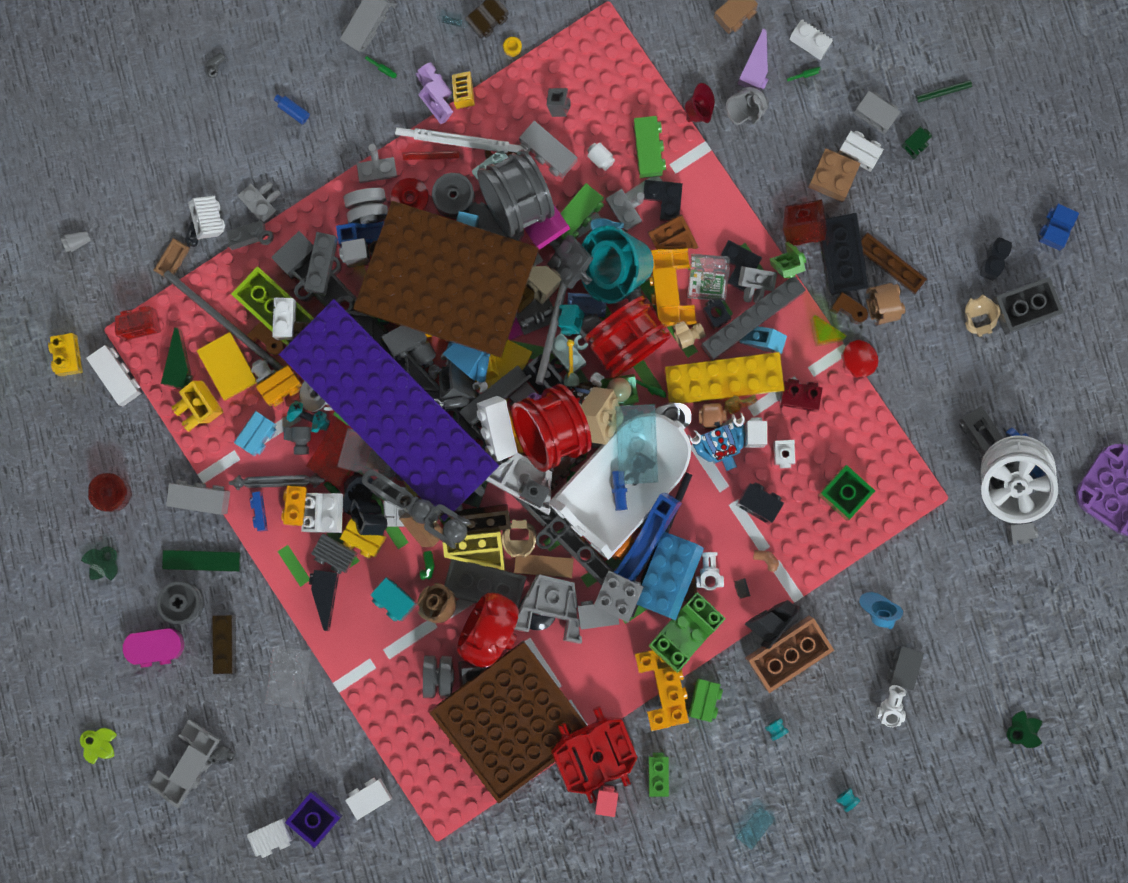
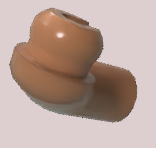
(768, 557)

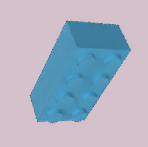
(669, 575)

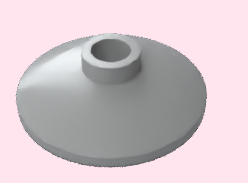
(310, 399)

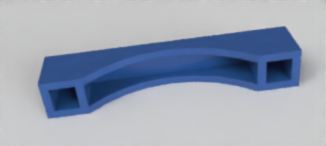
(652, 531)

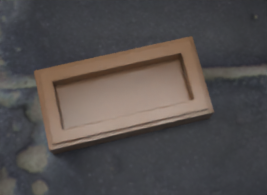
(172, 257)

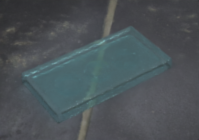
(636, 444)

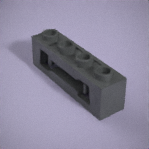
(978, 441)

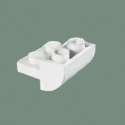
(323, 513)

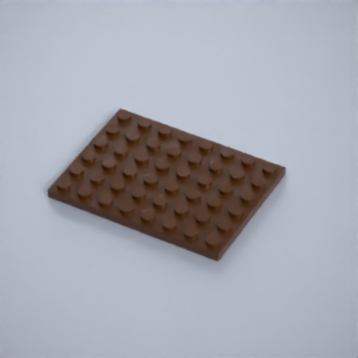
(446, 279)

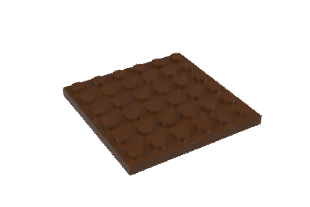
(507, 721)

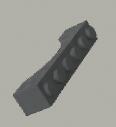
(753, 317)

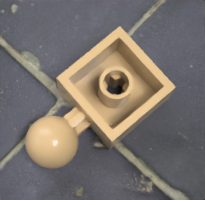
(600, 409)

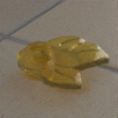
(735, 403)

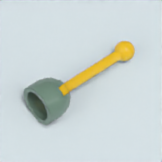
(571, 378)

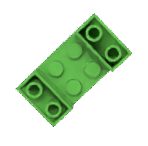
(686, 633)

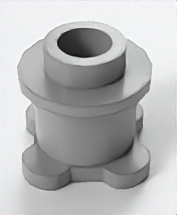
(261, 370)

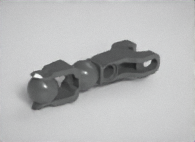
(420, 510)

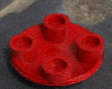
(860, 358)

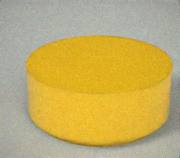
(512, 46)

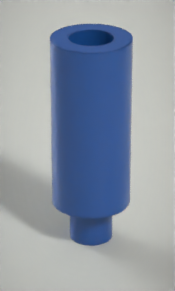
(292, 109)

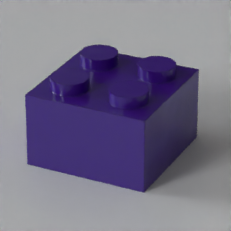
(313, 819)

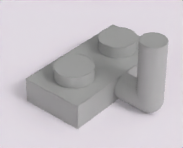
(377, 168)
(624, 209)

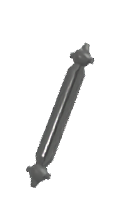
(276, 481)

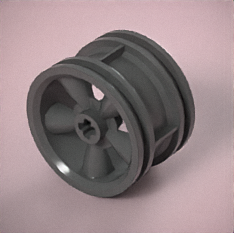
(516, 193)

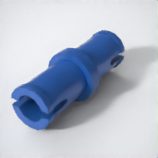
(619, 493)

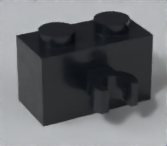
(551, 377)

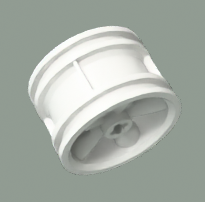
(1013, 501)

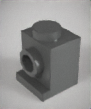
(558, 102)

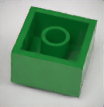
(846, 492)

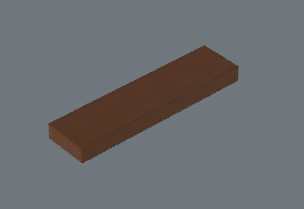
(892, 264)

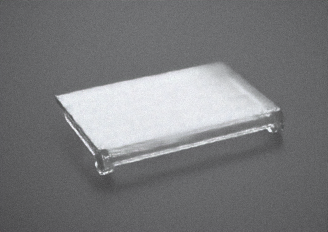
(360, 457)

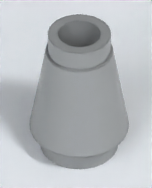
(75, 240)

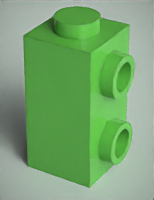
(658, 775)

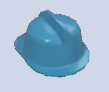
(882, 611)

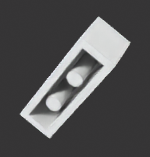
(114, 375)
(496, 428)

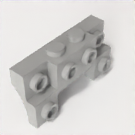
(190, 767)

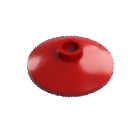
(413, 187)

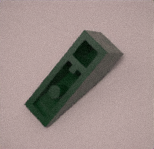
(177, 367)

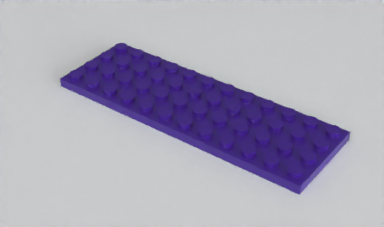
(388, 408)

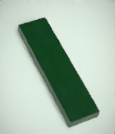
(201, 560)

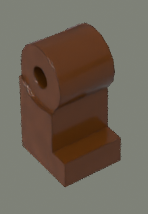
(851, 308)
(262, 333)

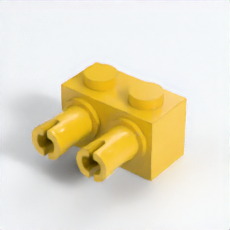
(65, 354)
(201, 403)

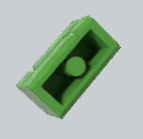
(704, 700)

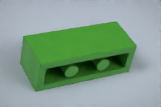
(649, 147)
(580, 210)

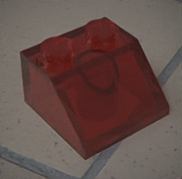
(804, 222)
(137, 323)

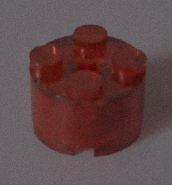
(98, 492)

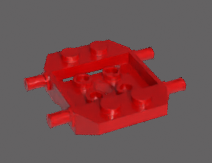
(586, 743)

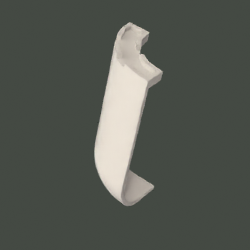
(588, 497)

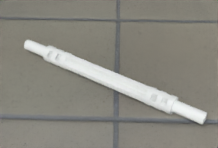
(458, 140)

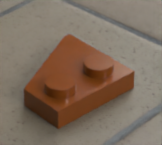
(673, 235)

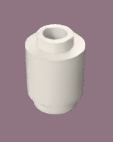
(600, 156)

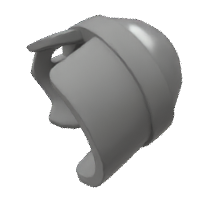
(747, 104)

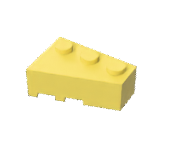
(480, 549)

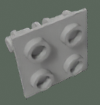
(618, 596)

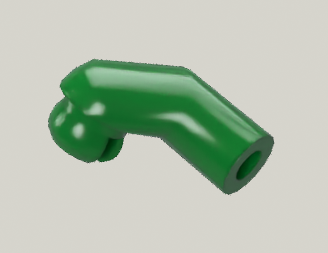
(429, 566)

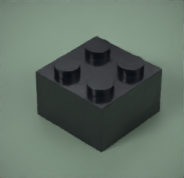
(760, 503)

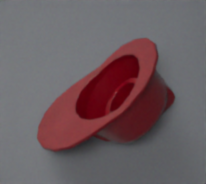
(700, 105)

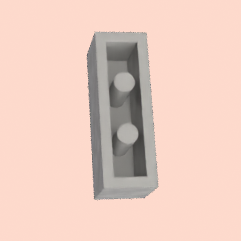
(547, 150)
(198, 497)

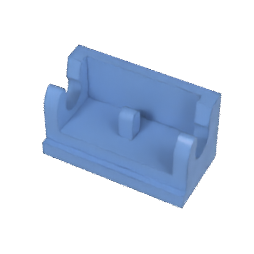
(587, 304)

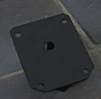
(772, 623)

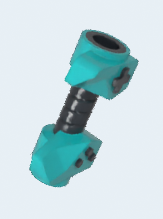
(318, 420)

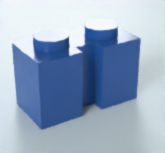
(1058, 227)

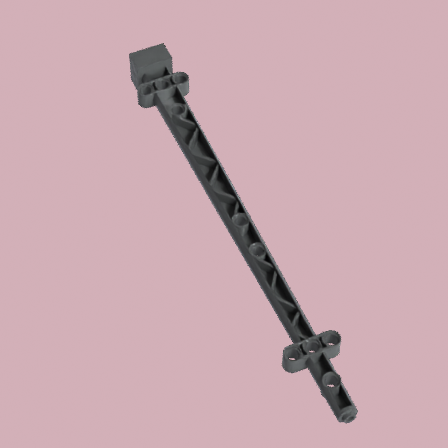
(295, 260)

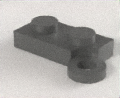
(248, 235)

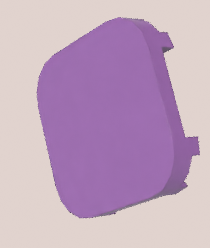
(1105, 488)

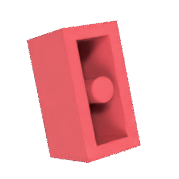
(606, 801)

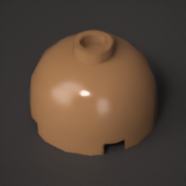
(436, 603)

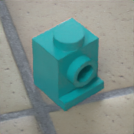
(570, 319)

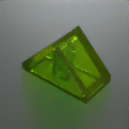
(825, 333)

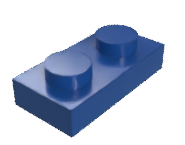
(257, 504)

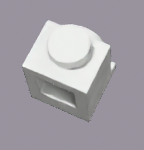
(779, 447)

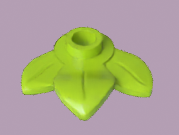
(100, 746)

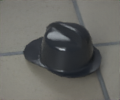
(355, 490)

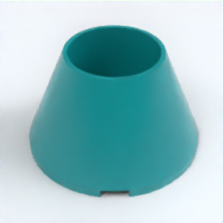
(618, 264)

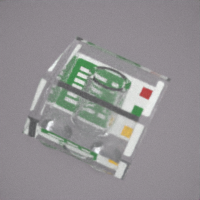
(708, 277)

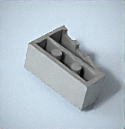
(365, 23)

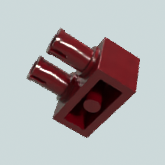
(801, 395)

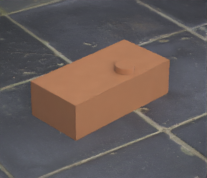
(790, 654)

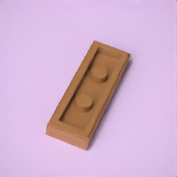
(544, 566)

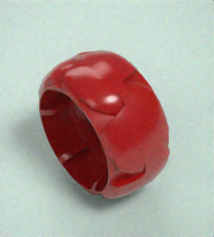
(488, 630)

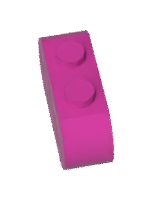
(153, 647)

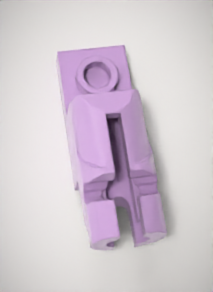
(434, 92)

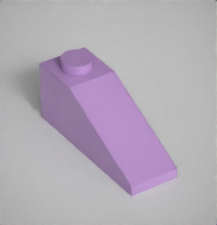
(757, 67)

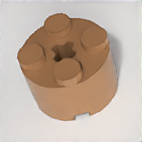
(885, 303)

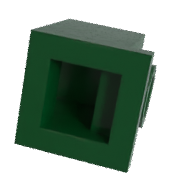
(916, 142)

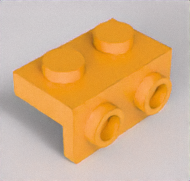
(294, 505)

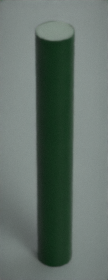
(943, 91)

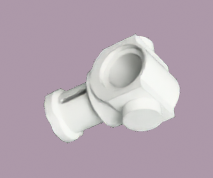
(709, 571)
(892, 706)

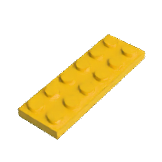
(725, 378)

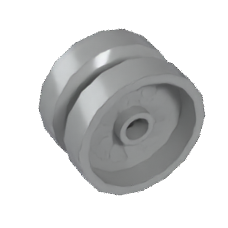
(366, 206)

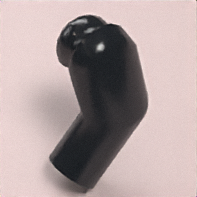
(190, 239)

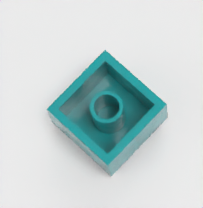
(393, 599)

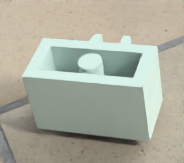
(561, 352)

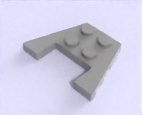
(553, 599)

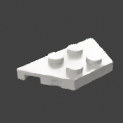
(514, 471)

